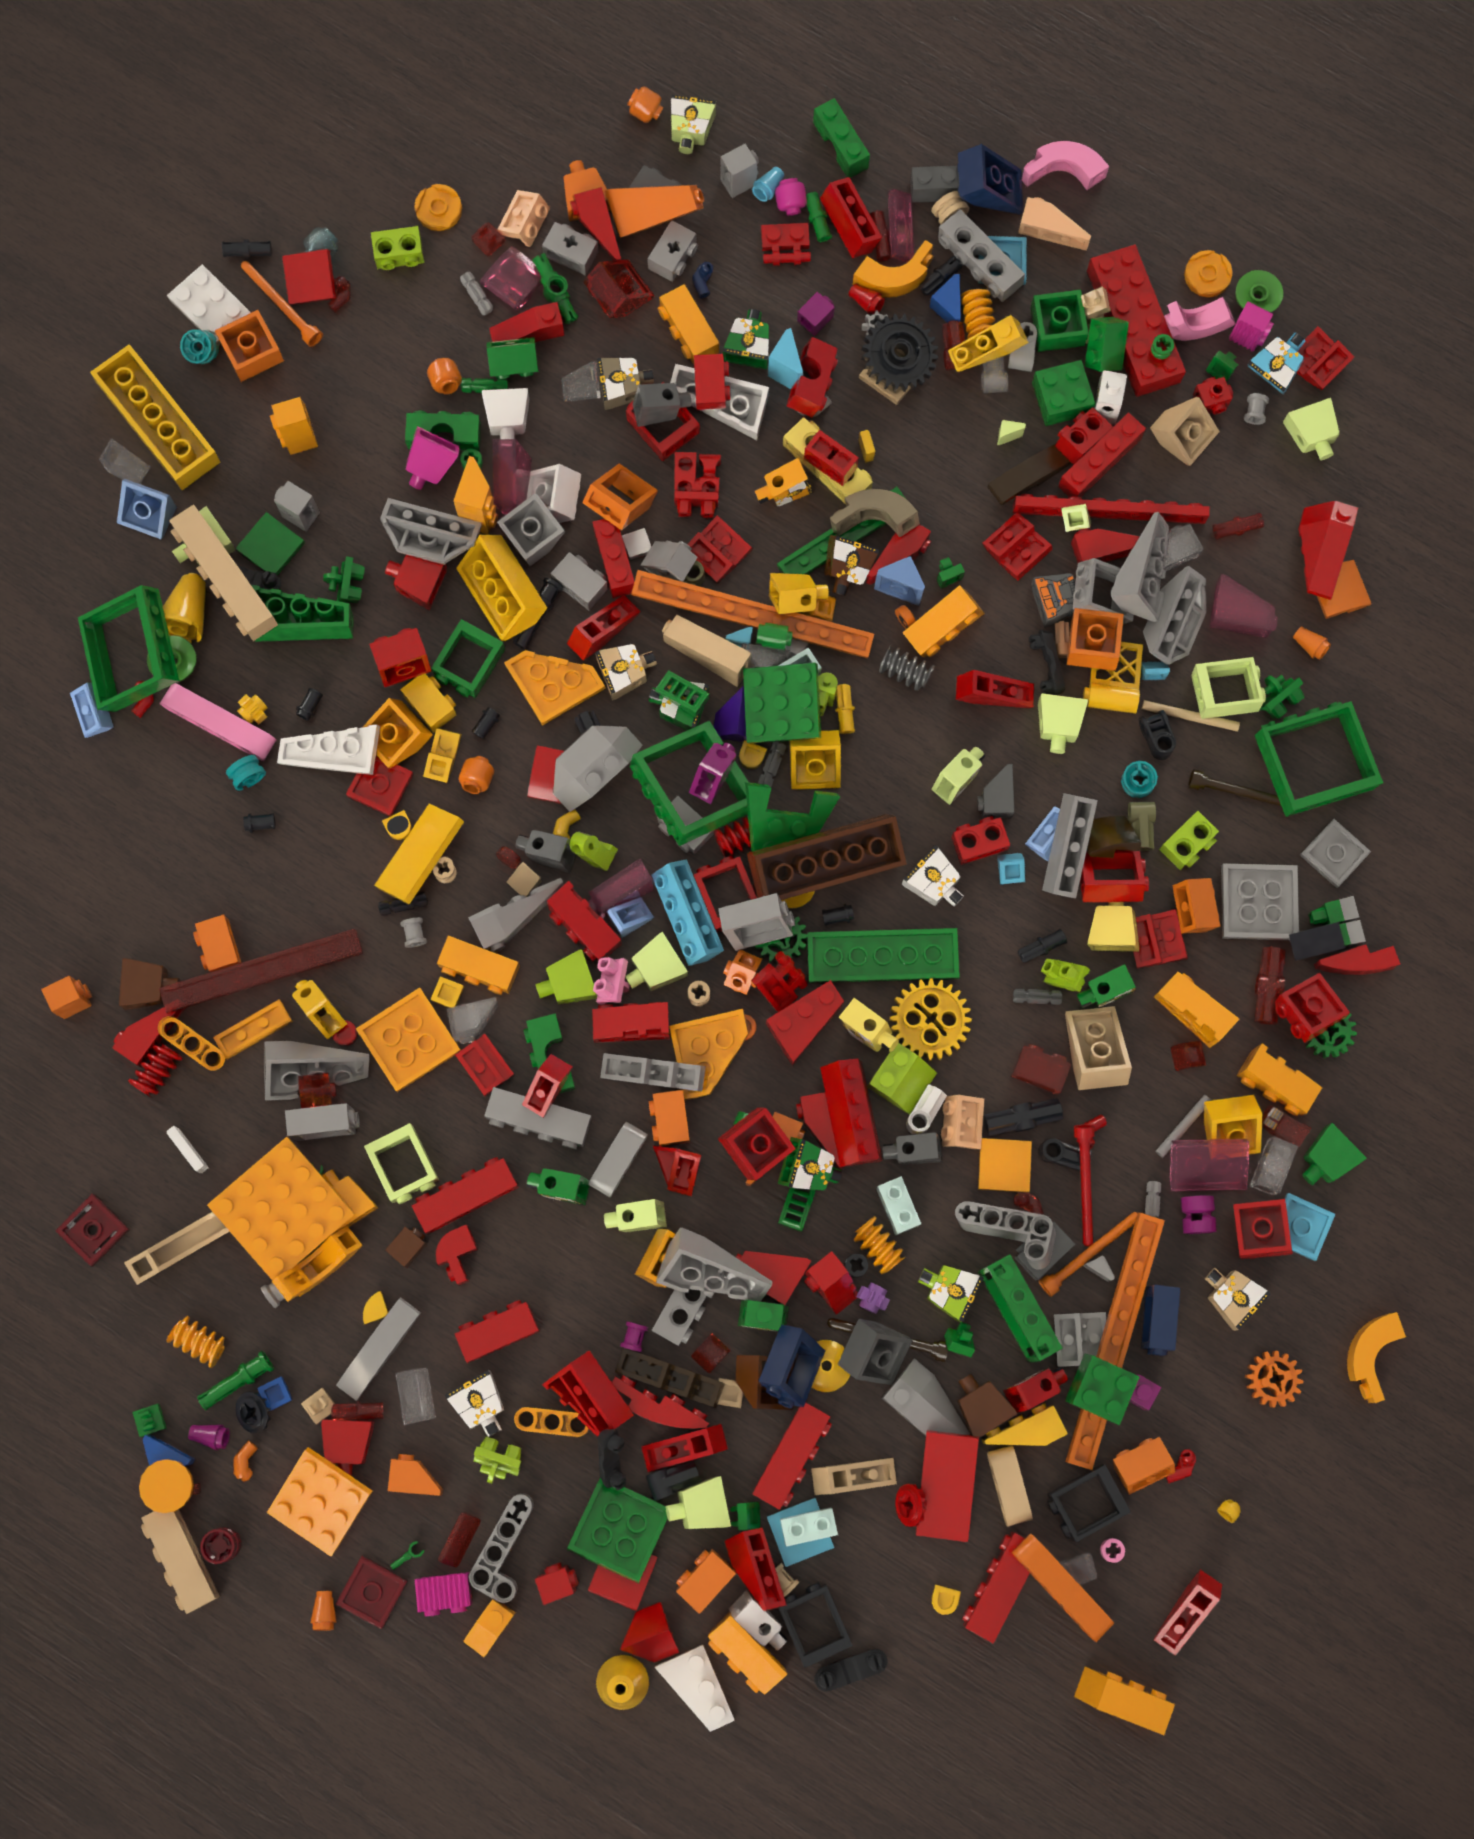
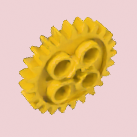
(946, 1004)

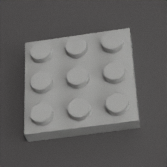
(1259, 901)

